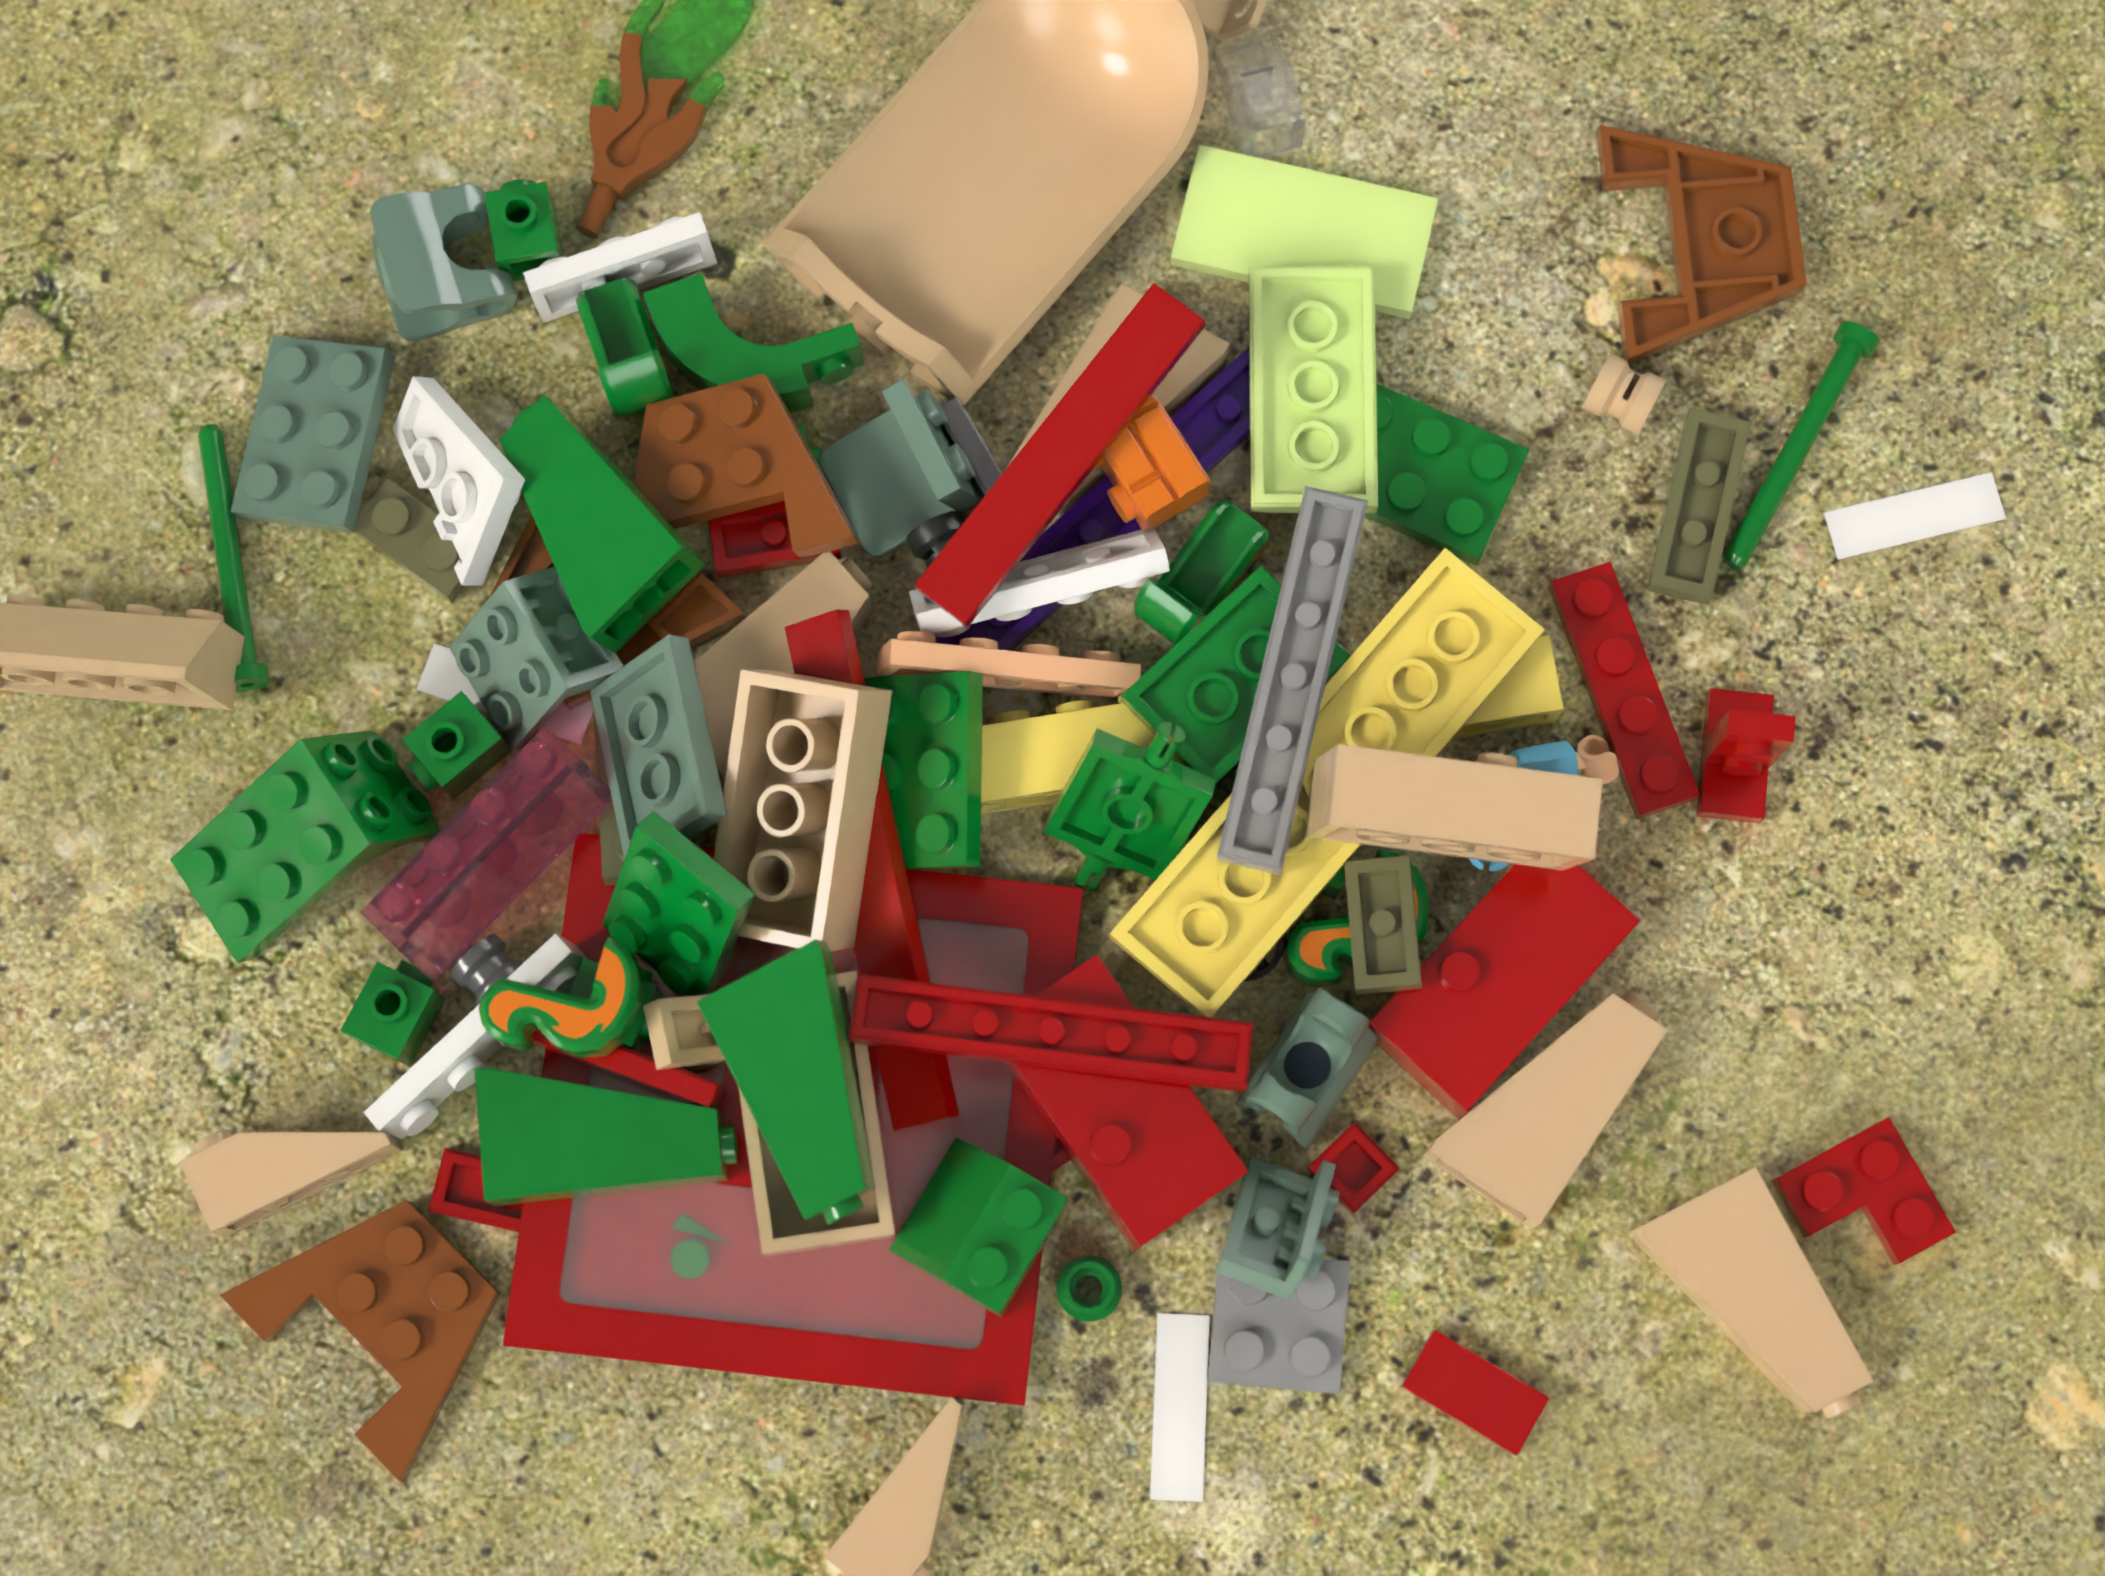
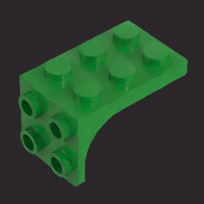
(299, 835)

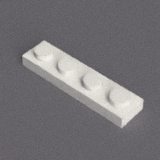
(1060, 577)
(451, 1064)

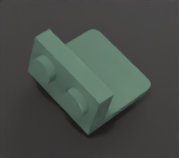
(899, 470)

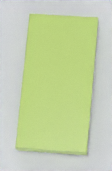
(1281, 214)
(1312, 384)

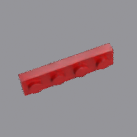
(1623, 690)

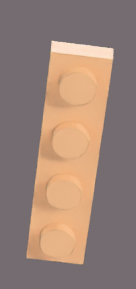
(1033, 669)

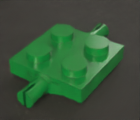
(1129, 805)

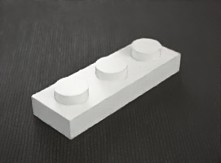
(648, 258)

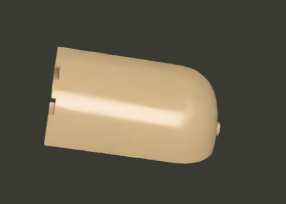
(998, 177)

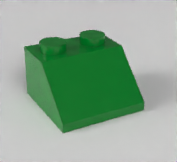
(979, 1225)

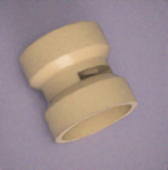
(1610, 387)

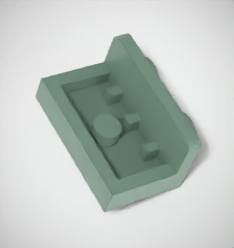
(1276, 1227)

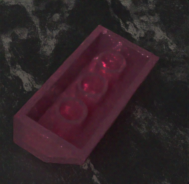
(487, 853)

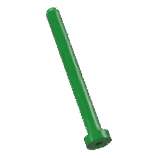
(1853, 343)
(248, 673)

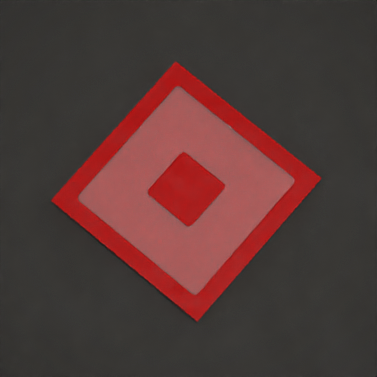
(683, 1266)

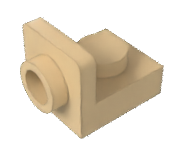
(681, 1034)

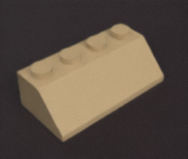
(118, 654)

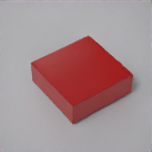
(1359, 1167)

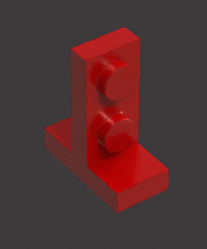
(1737, 750)

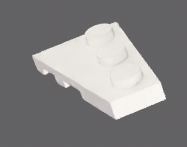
(462, 470)

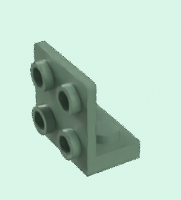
(529, 654)

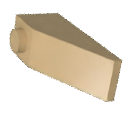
(261, 1173)
(901, 1519)

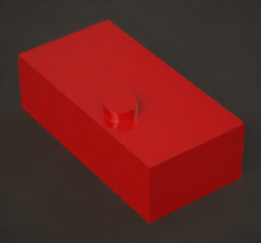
(1500, 980)
(1134, 1141)

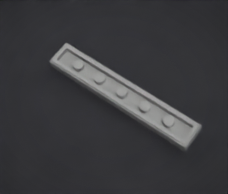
(1292, 681)

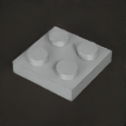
(1279, 1340)

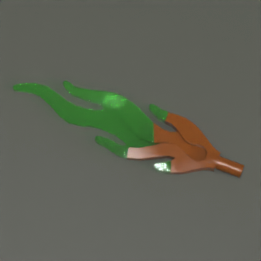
(653, 75)

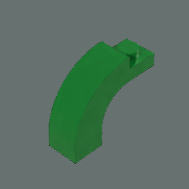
(715, 356)

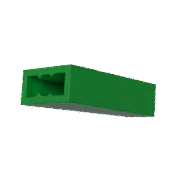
(599, 529)
(796, 1072)
(582, 1140)

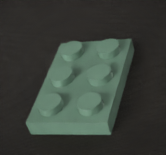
(313, 434)
(658, 742)

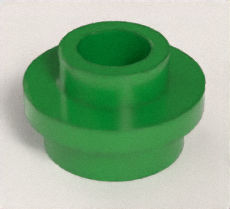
(1089, 1267)

